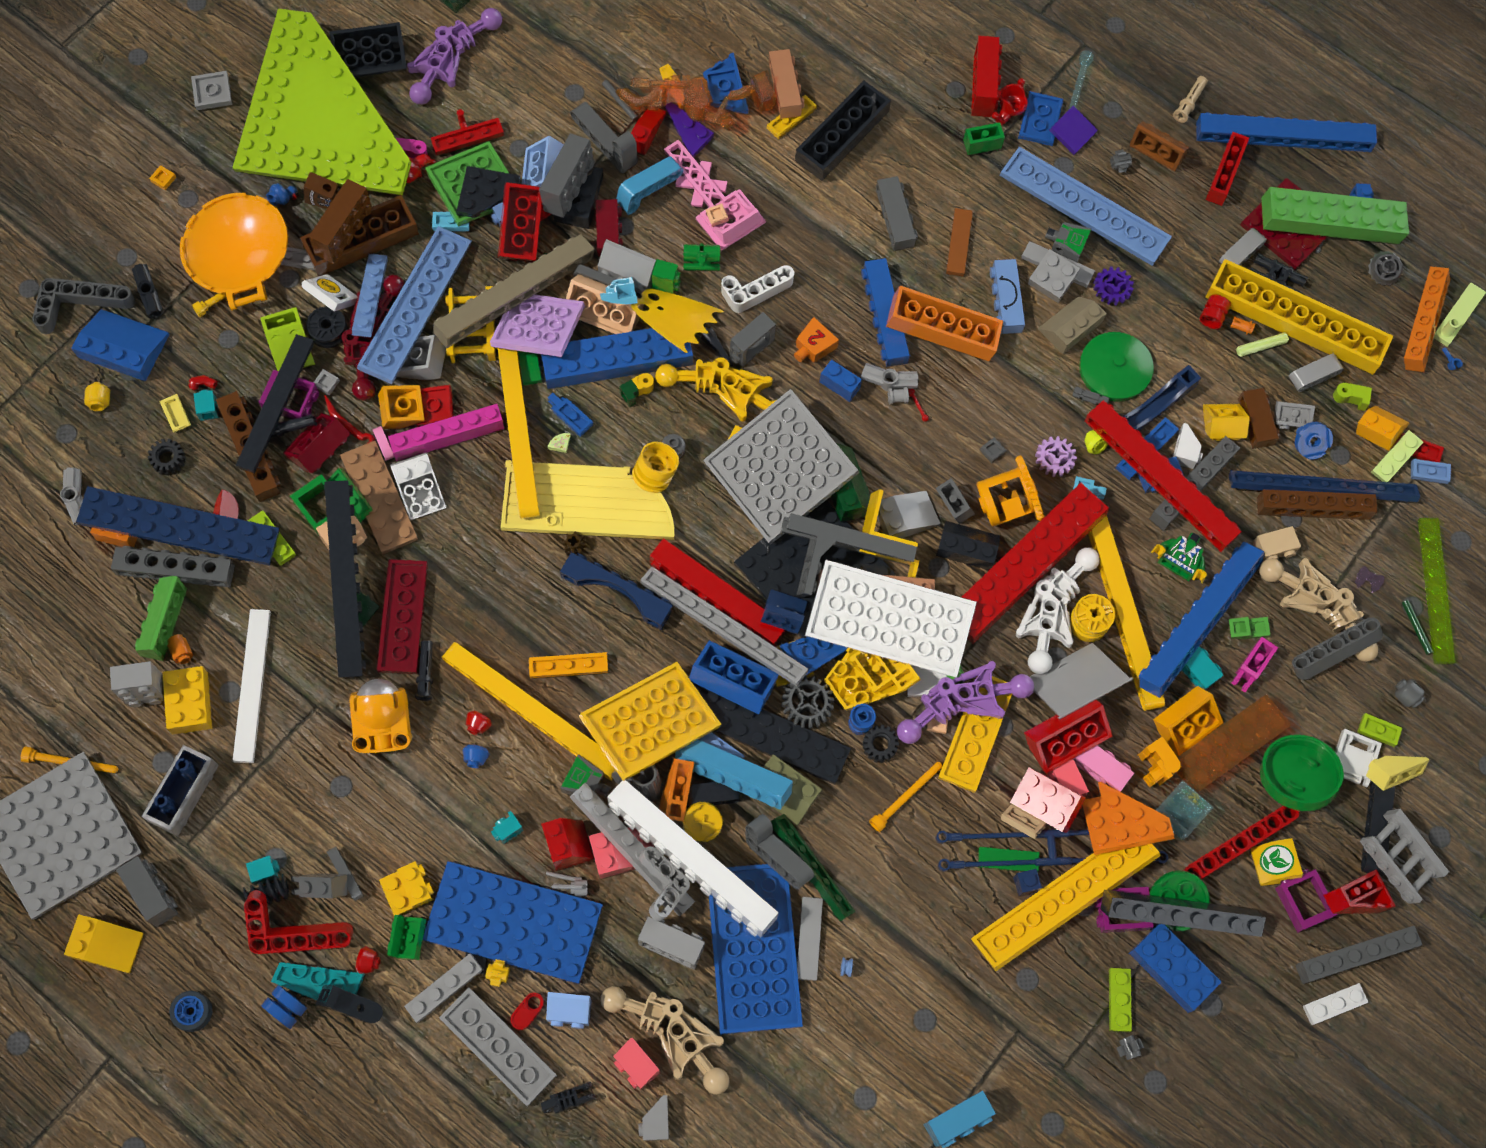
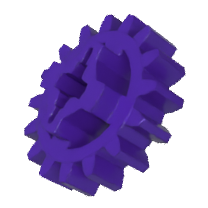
(1110, 288)

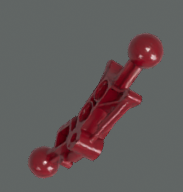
(356, 346)

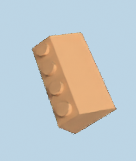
(599, 313)

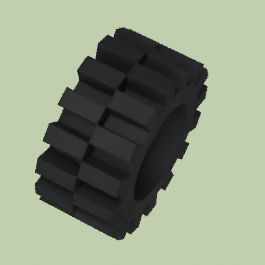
(161, 448)
(875, 754)

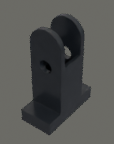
(347, 1003)

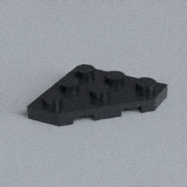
(482, 190)

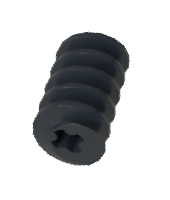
(271, 890)

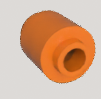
(179, 649)

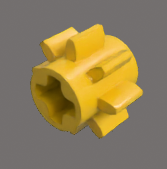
(497, 973)

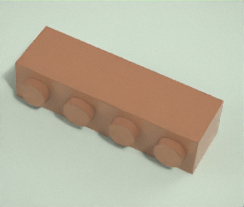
(785, 83)

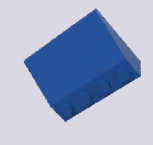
(120, 344)

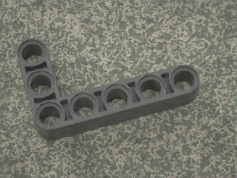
(619, 150)
(77, 296)

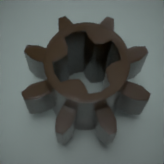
(569, 541)

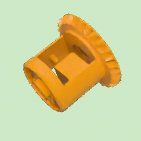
(1011, 507)

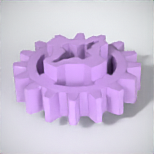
(1063, 453)

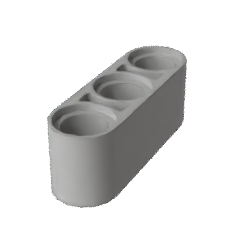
(1244, 247)
(1316, 372)

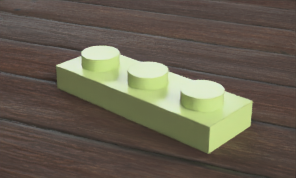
(1397, 456)

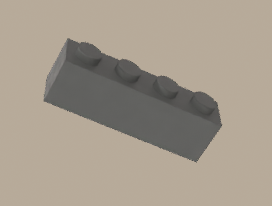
(896, 213)

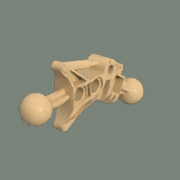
(1310, 601)
(652, 1014)

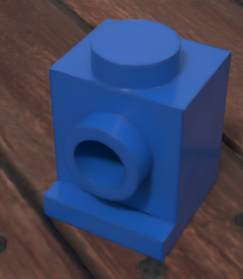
(1362, 190)

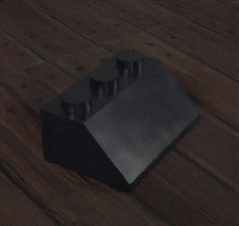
(968, 545)

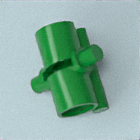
(701, 256)

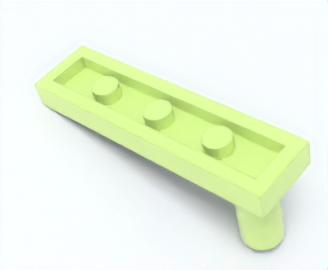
(1459, 314)

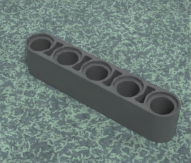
(1332, 655)

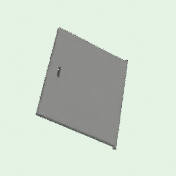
(1078, 680)

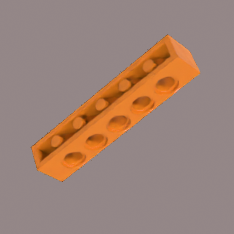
(1427, 319)

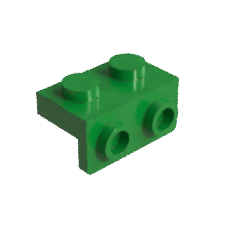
(406, 937)

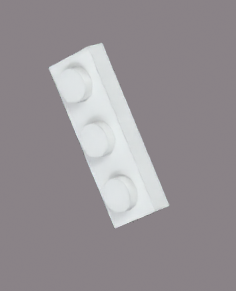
(1335, 1004)

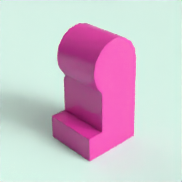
(412, 147)

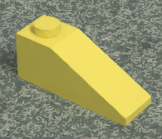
(1394, 770)

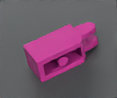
(1255, 662)

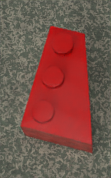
(1360, 896)

